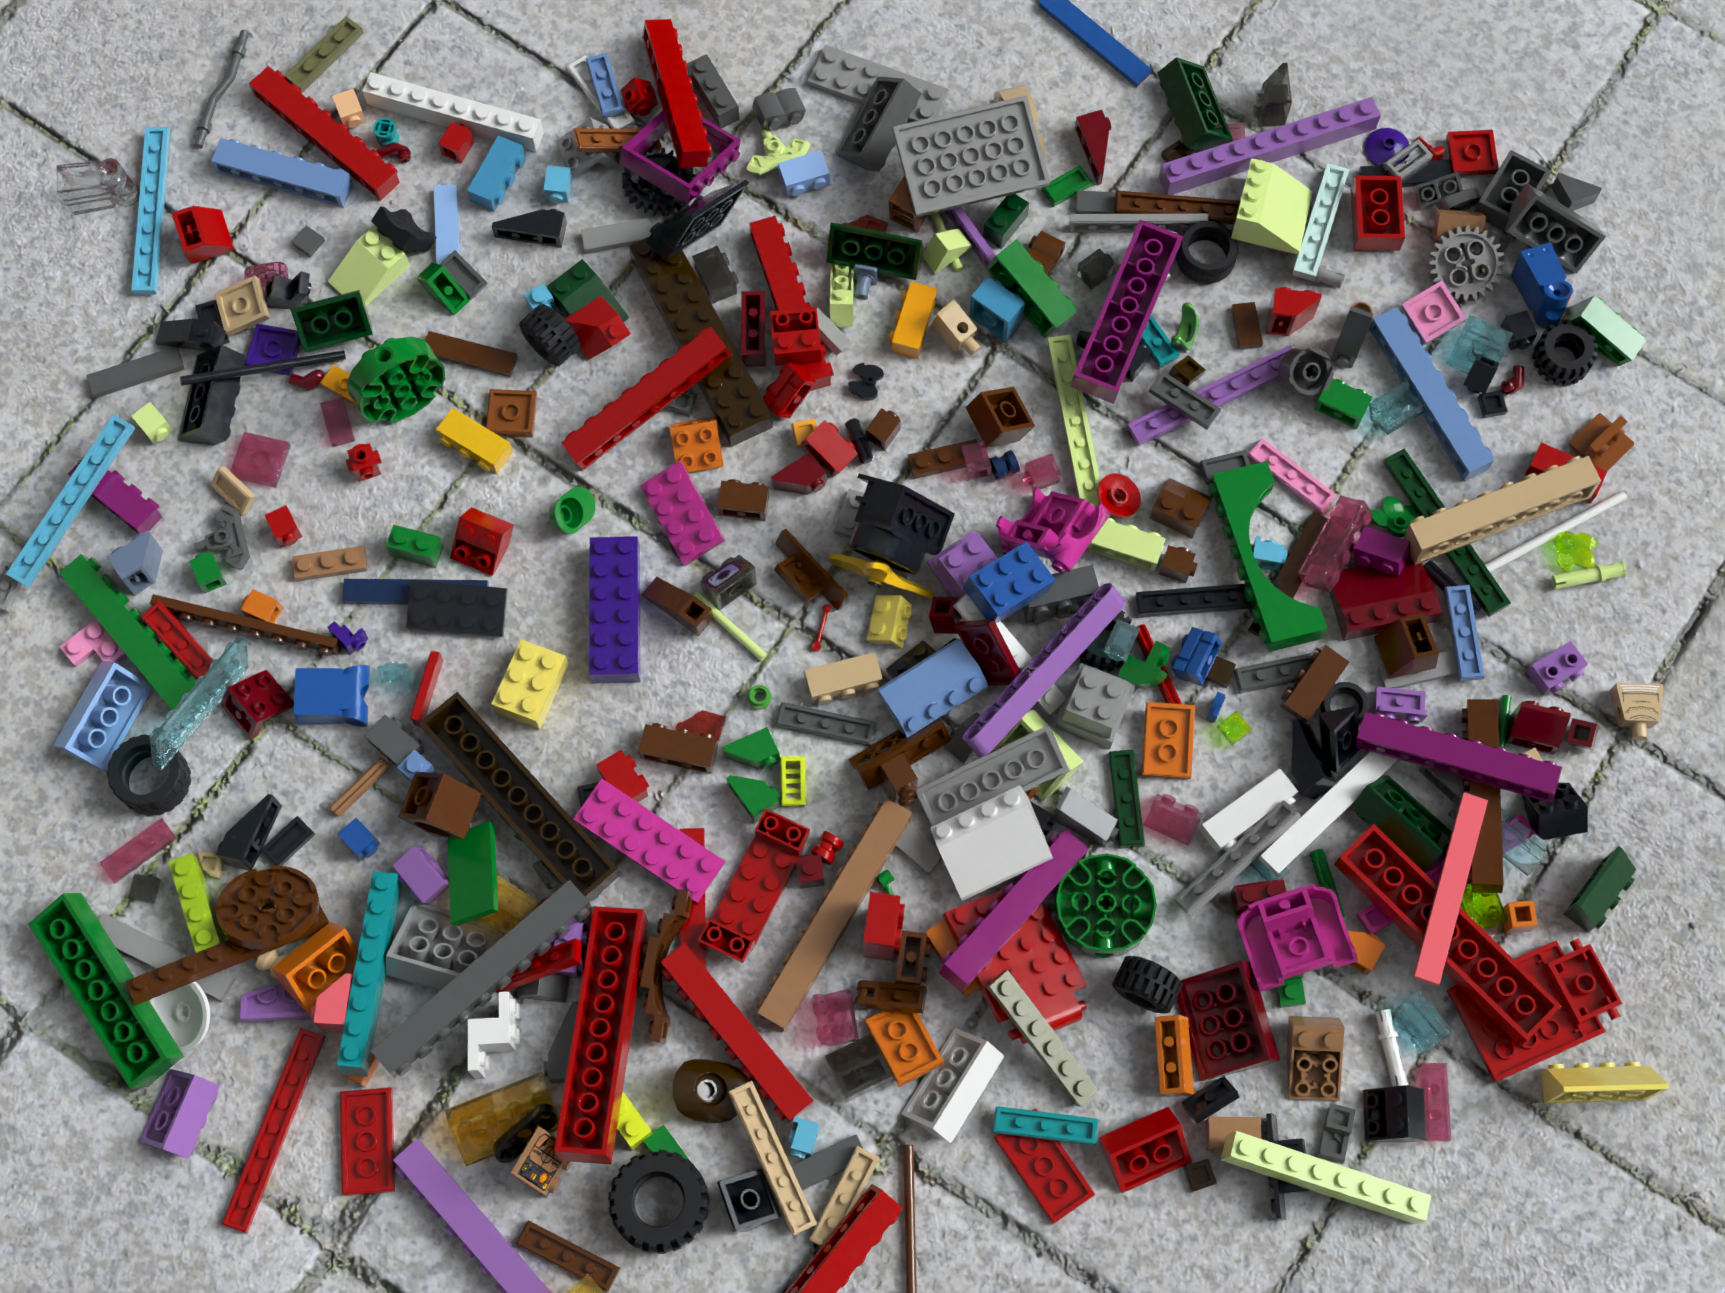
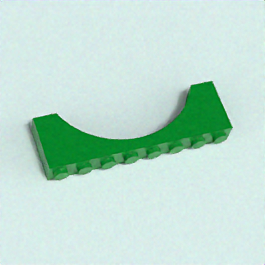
(1280, 618)

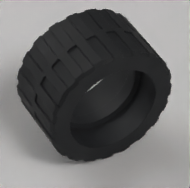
(155, 803)

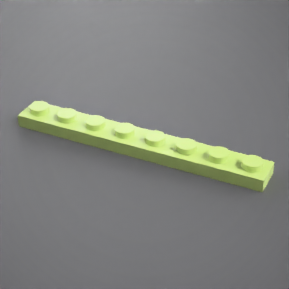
(1074, 419)

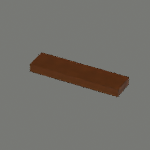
(472, 354)
(567, 1255)

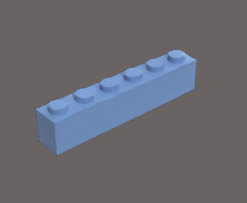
(282, 172)

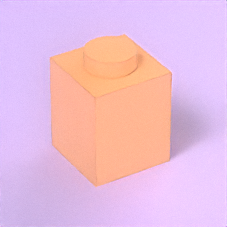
(349, 108)

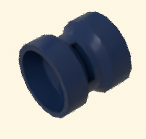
(1004, 465)

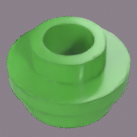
(756, 690)

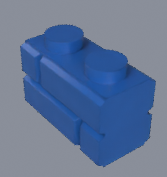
(1196, 656)

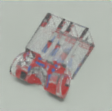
(95, 186)

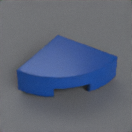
(1215, 707)

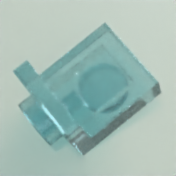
(397, 672)

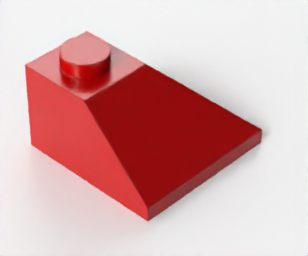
(597, 327)

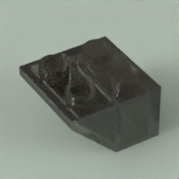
(859, 1068)

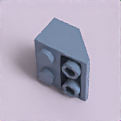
(137, 562)

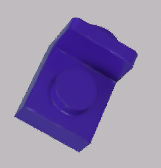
(347, 639)

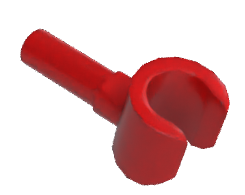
(1436, 151)

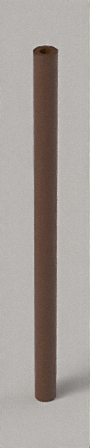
(910, 1234)

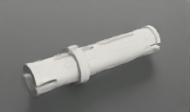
(1391, 1048)

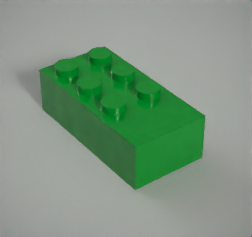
(1023, 275)

